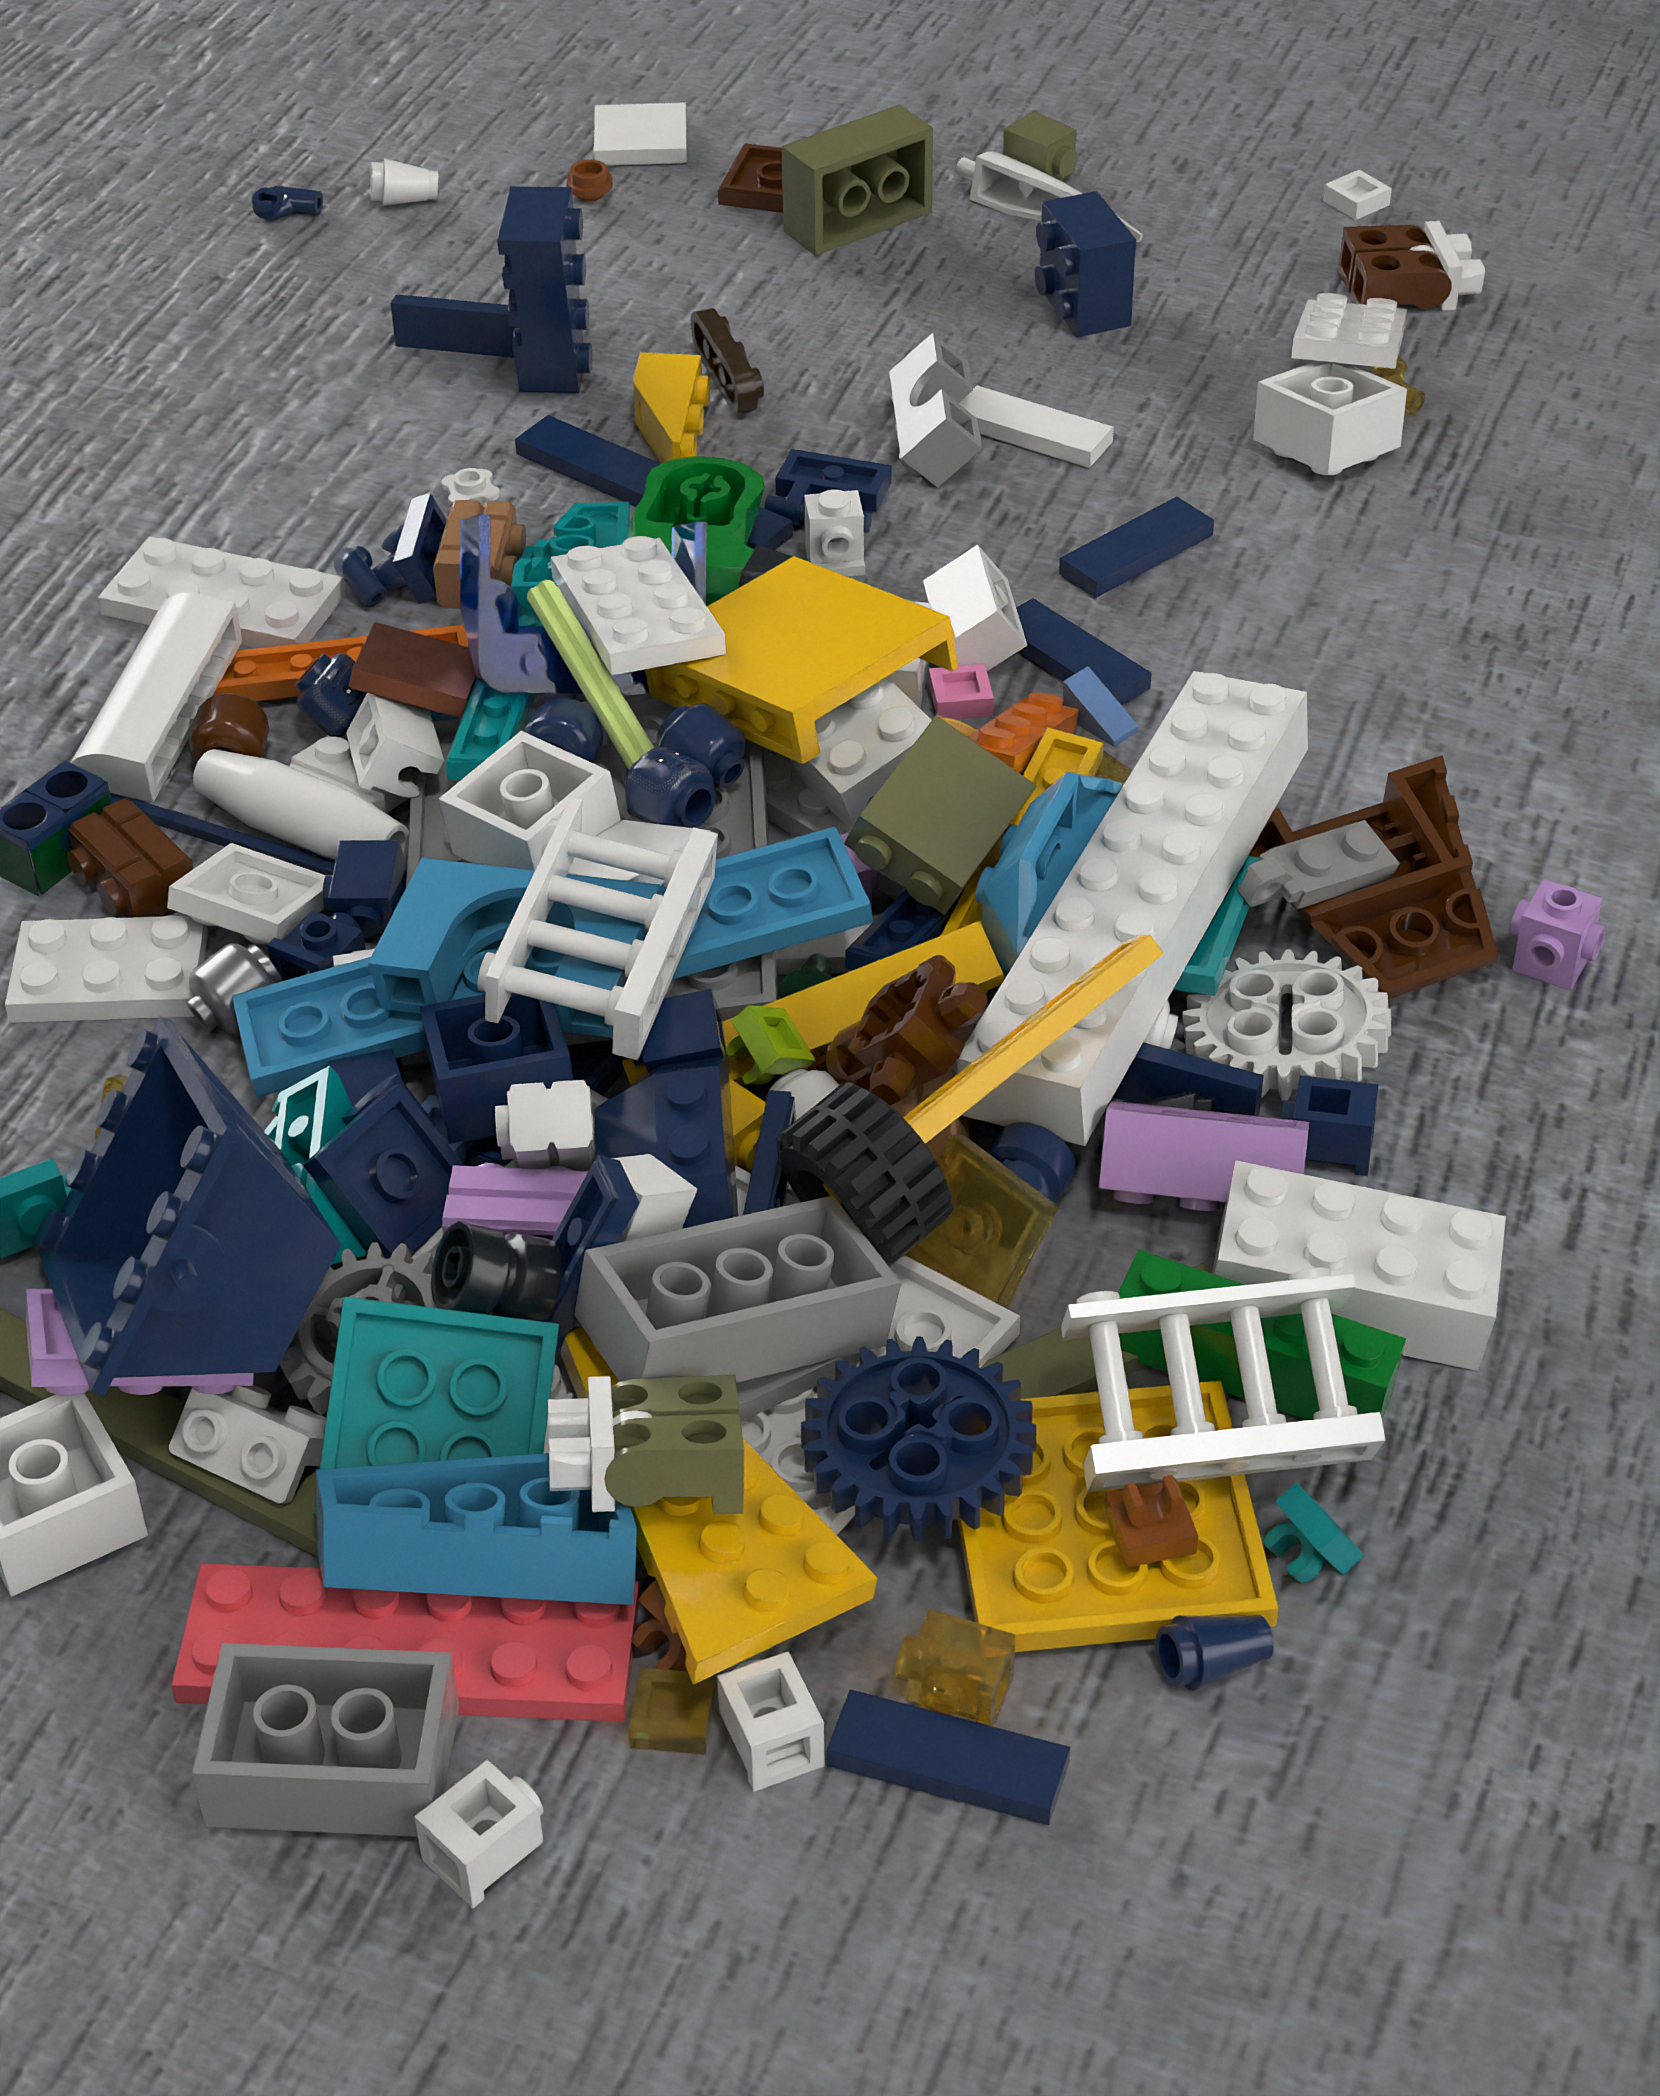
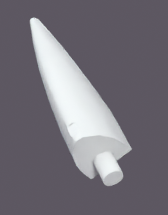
(1015, 186)

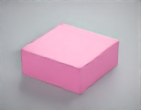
(961, 692)

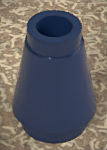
(1208, 1648)

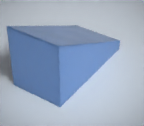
(1097, 708)

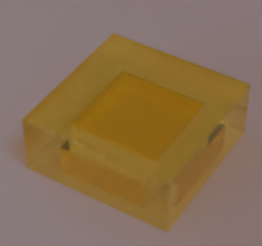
(671, 1712)

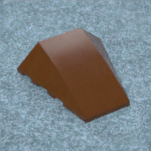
(1425, 918)

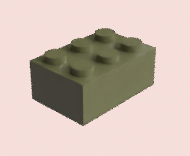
(857, 179)

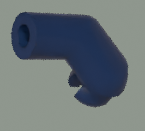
(281, 201)

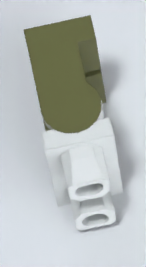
(650, 1442)

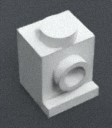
(835, 531)
(771, 1720)
(479, 1830)

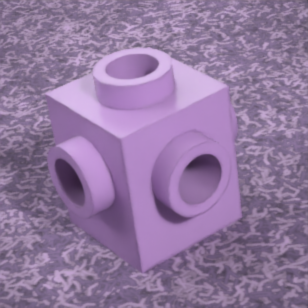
(1563, 923)

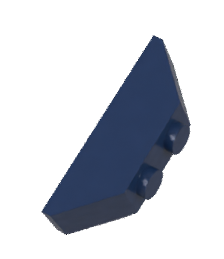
(684, 1122)

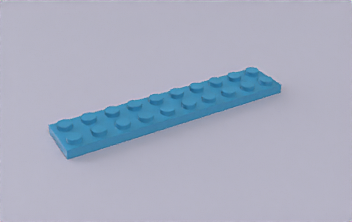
(752, 908)

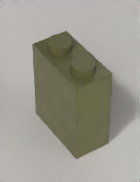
(939, 815)

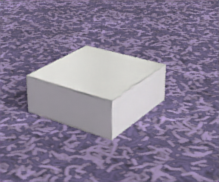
(1357, 194)

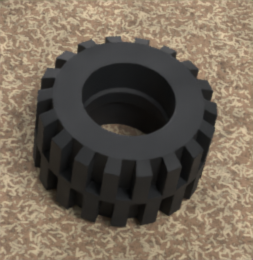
(871, 1164)

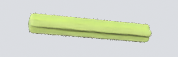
(589, 672)

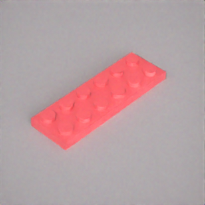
(505, 1651)

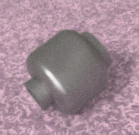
(224, 975)

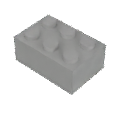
(325, 1738)

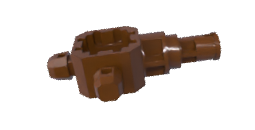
(906, 1032)

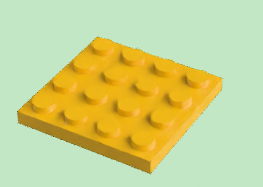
(1054, 1564)

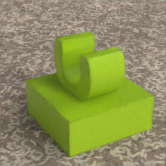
(771, 1041)

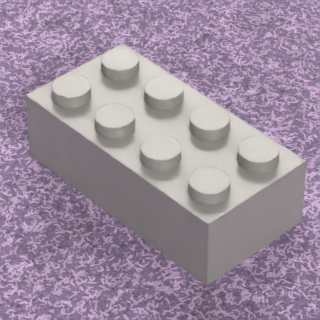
(738, 1295)

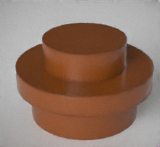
(589, 179)

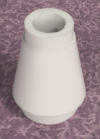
(401, 183)

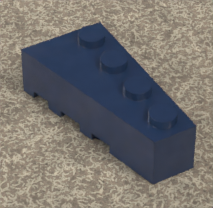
(543, 286)

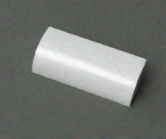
(159, 694)

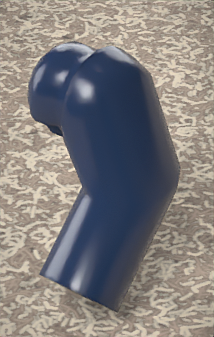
(354, 567)

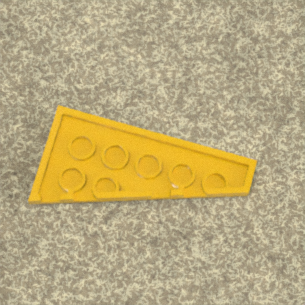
(736, 1578)

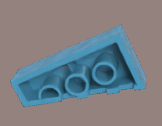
(472, 1532)

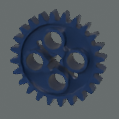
(918, 1438)

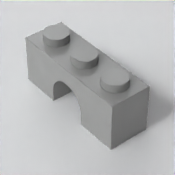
(931, 425)

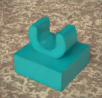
(1315, 1532)

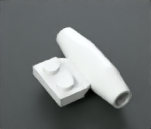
(304, 803)

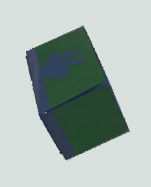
(41, 821)

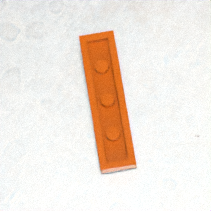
(1019, 729)

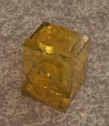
(958, 1667)

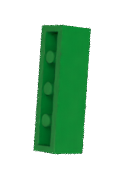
(1366, 1354)

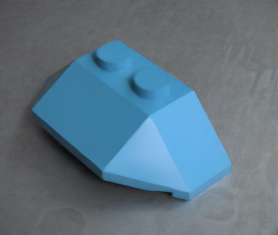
(1039, 859)

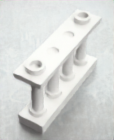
(646, 963)
(1194, 1446)

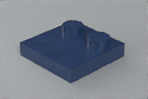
(387, 1173)

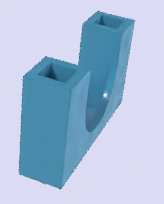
(463, 907)

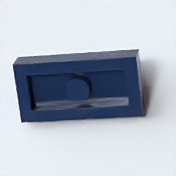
(414, 550)

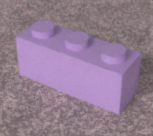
(1191, 1152)

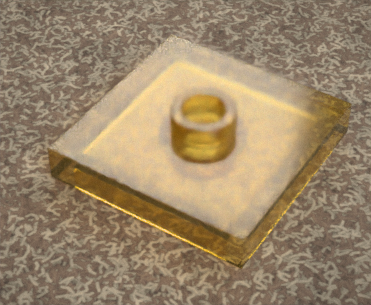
(992, 1224)

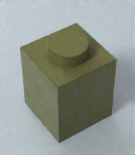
(1042, 144)

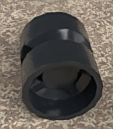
(496, 1273)

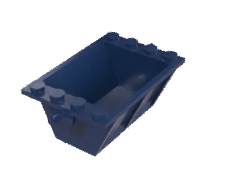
(181, 1230)

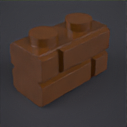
(126, 860)

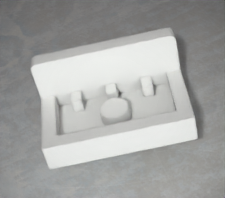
(249, 1440)

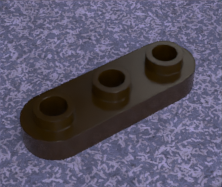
(726, 361)

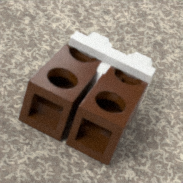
(1409, 265)

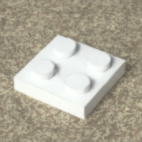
(248, 894)

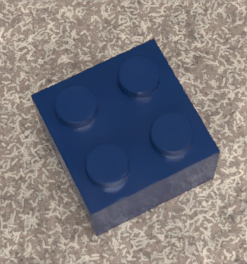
(1086, 263)
(480, 1059)

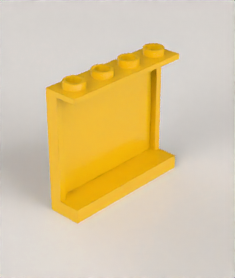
(801, 648)

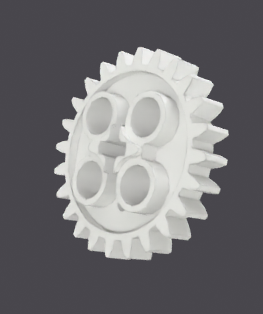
(1335, 1021)

